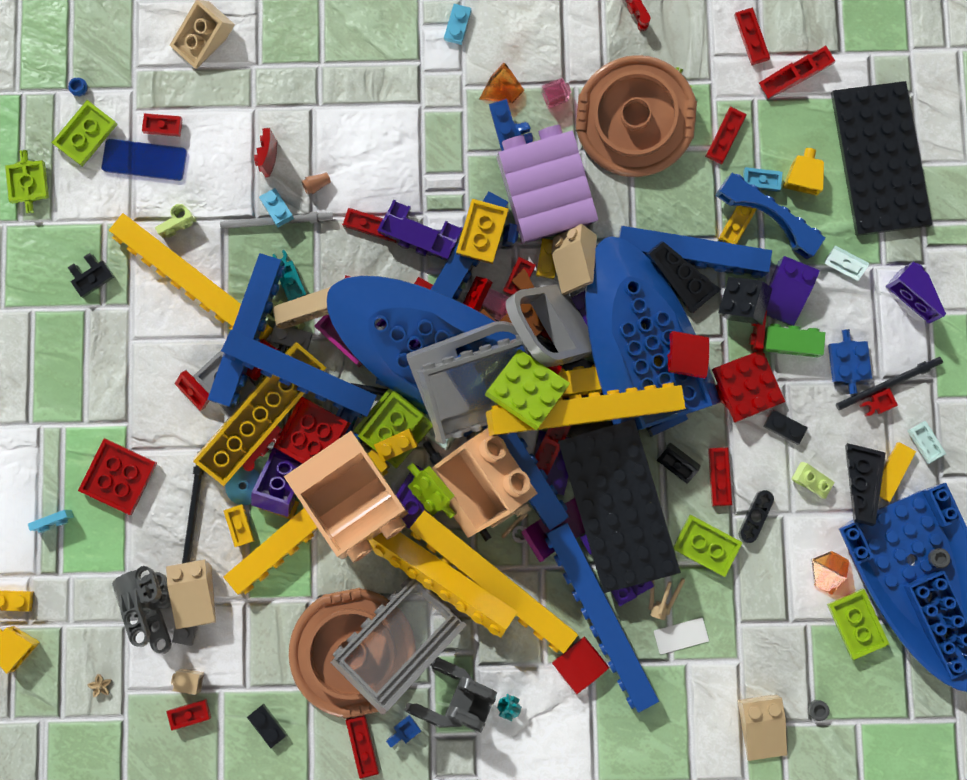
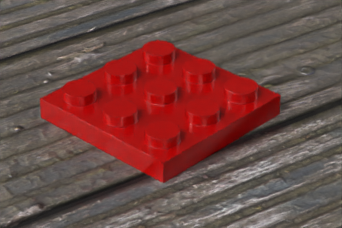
(748, 385)
(309, 431)
(117, 476)

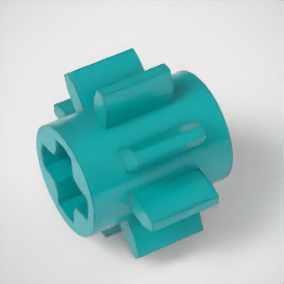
(509, 707)

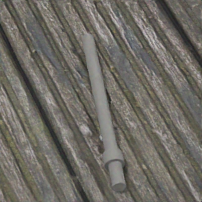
(312, 217)

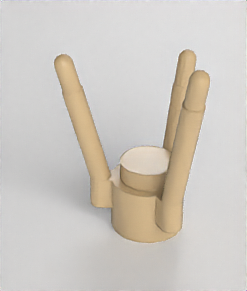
(521, 511)
(660, 609)

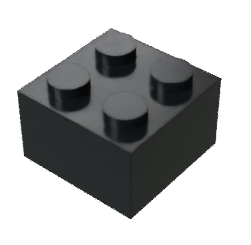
(745, 300)

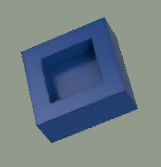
(510, 235)

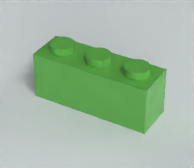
(794, 341)

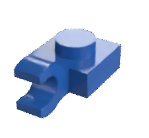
(405, 730)

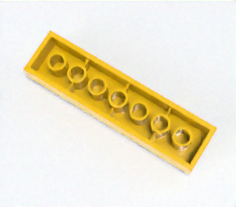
(251, 422)

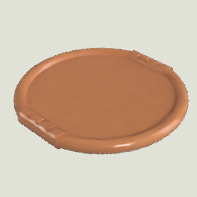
(636, 116)
(314, 640)

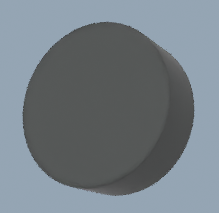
(939, 558)
(818, 710)

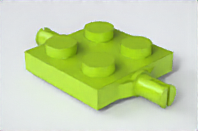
(26, 181)
(431, 491)

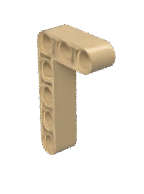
(301, 309)

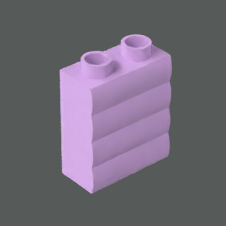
(546, 184)

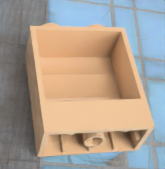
(484, 482)
(347, 497)

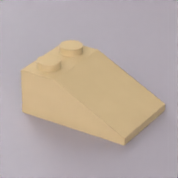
(201, 33)
(574, 258)
(191, 593)
(763, 726)

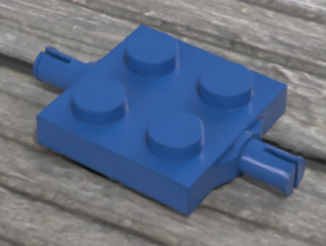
(849, 361)

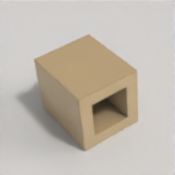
(187, 681)

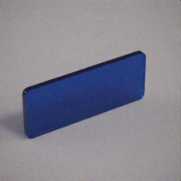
(144, 159)

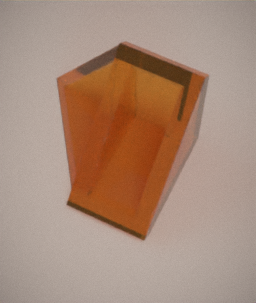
(502, 86)
(829, 571)

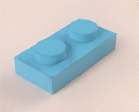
(457, 24)
(763, 179)
(276, 207)
(59, 518)

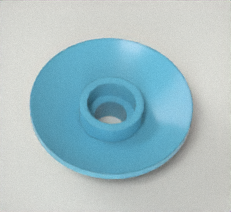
(233, 488)

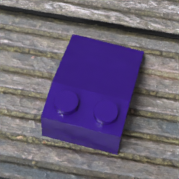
(790, 289)
(917, 291)
(271, 488)

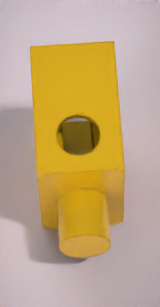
(806, 174)
(15, 648)

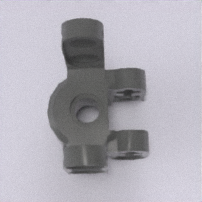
(140, 601)
(469, 703)

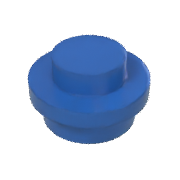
(78, 86)

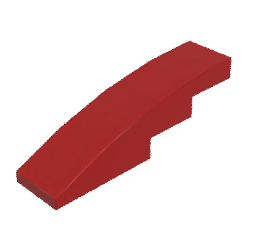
(797, 72)
(550, 447)

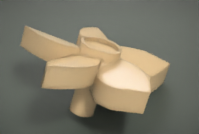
(99, 685)

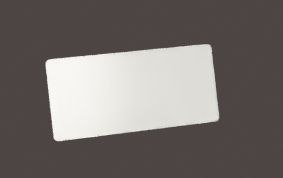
(681, 636)

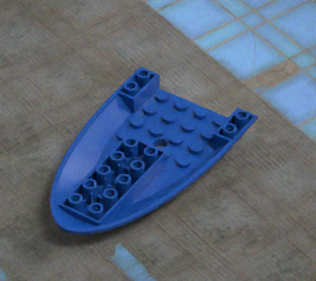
(409, 315)
(618, 342)
(901, 590)

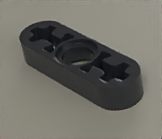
(755, 531)

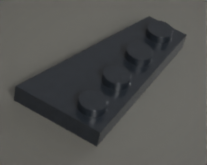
(686, 281)
(865, 480)

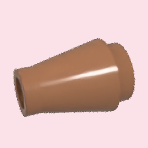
(314, 183)

